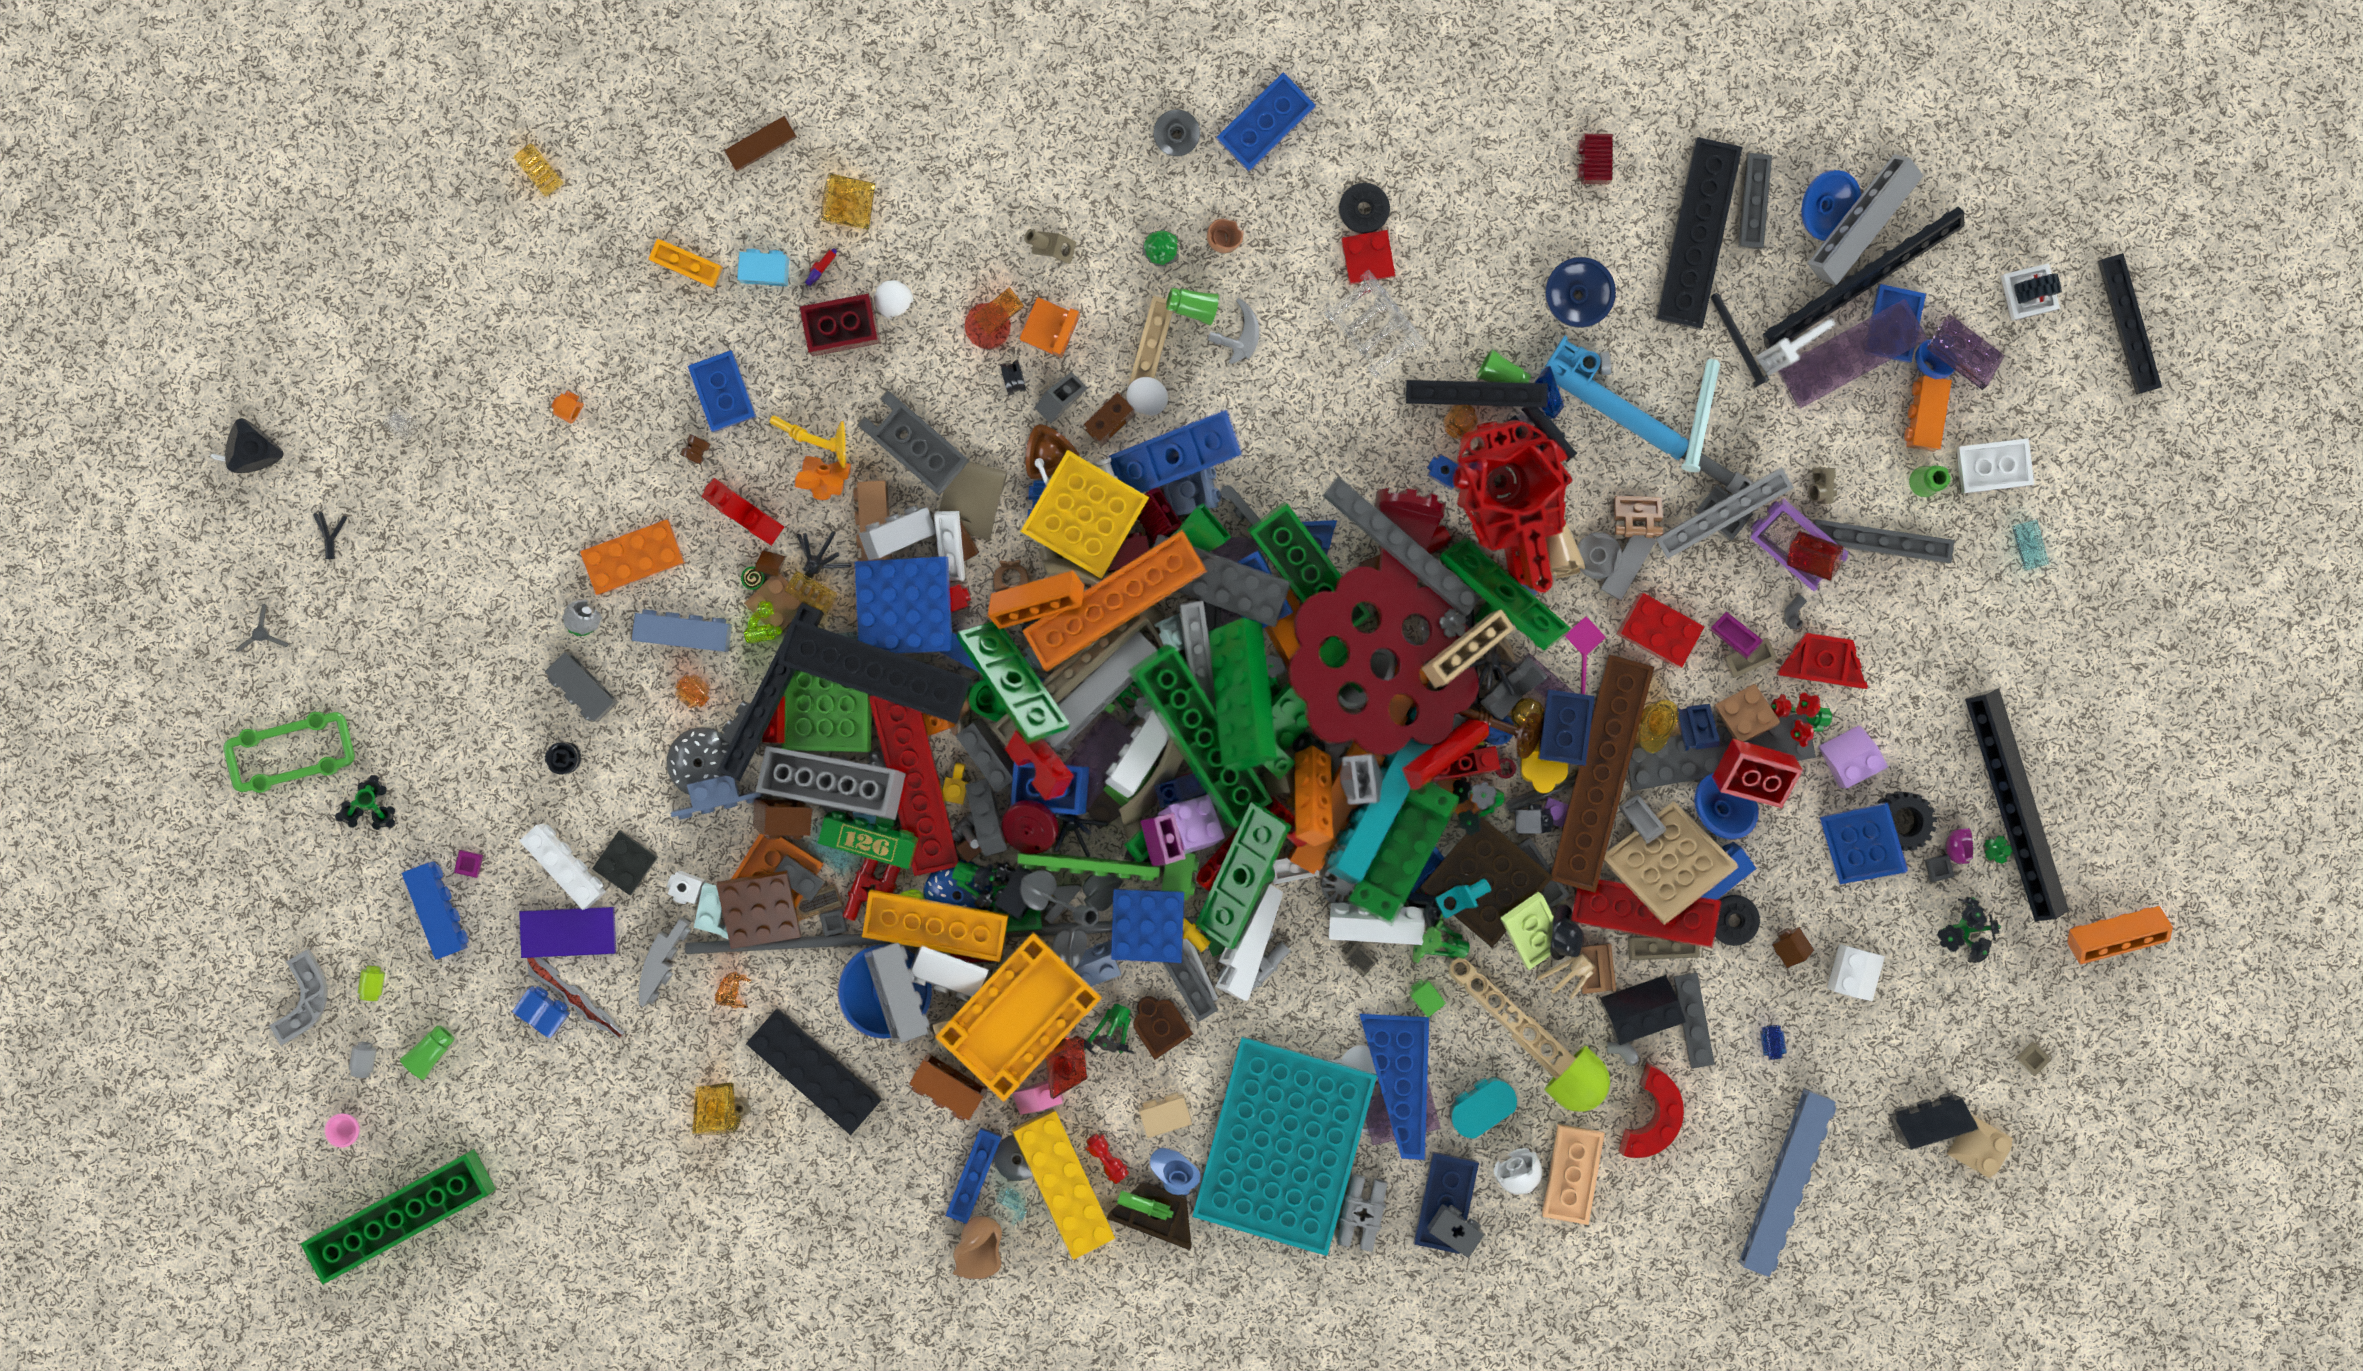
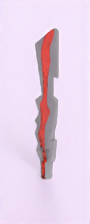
(573, 996)

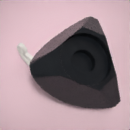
(249, 449)

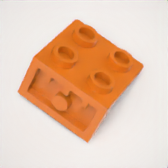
(1050, 327)

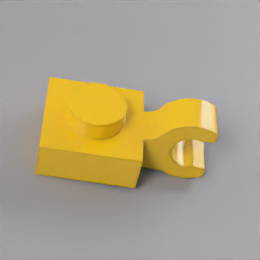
(954, 788)

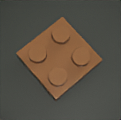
(784, 604)
(1747, 714)

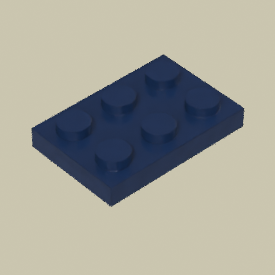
(1566, 727)

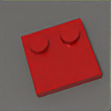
(1370, 253)

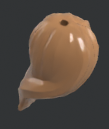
(978, 1251)

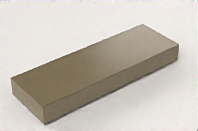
(1653, 948)

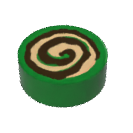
(752, 579)

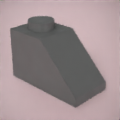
(1060, 397)

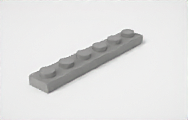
(1724, 512)

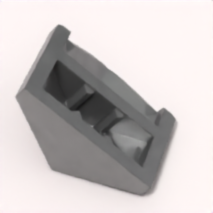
(1361, 779)

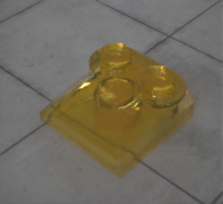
(847, 201)
(715, 1110)

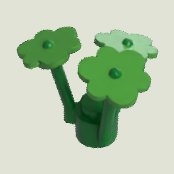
(1454, 946)

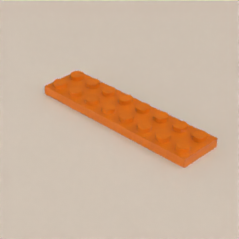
(1115, 600)

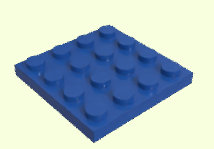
(904, 604)

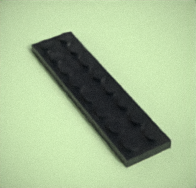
(1699, 233)
(874, 671)

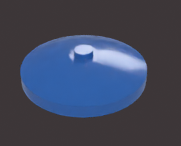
(860, 1000)

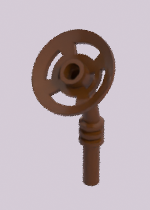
(1527, 734)

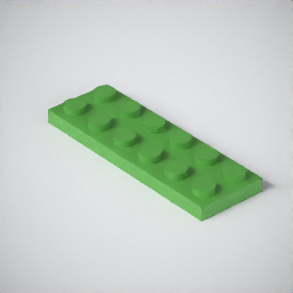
(1099, 866)

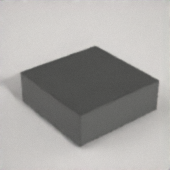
(1939, 868)
(833, 922)

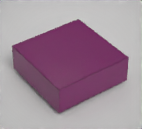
(468, 863)

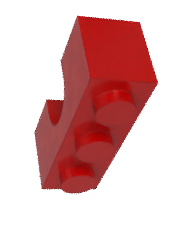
(1051, 773)

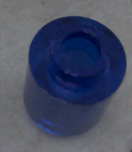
(1773, 1042)

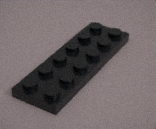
(813, 1071)

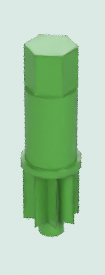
(1144, 1205)

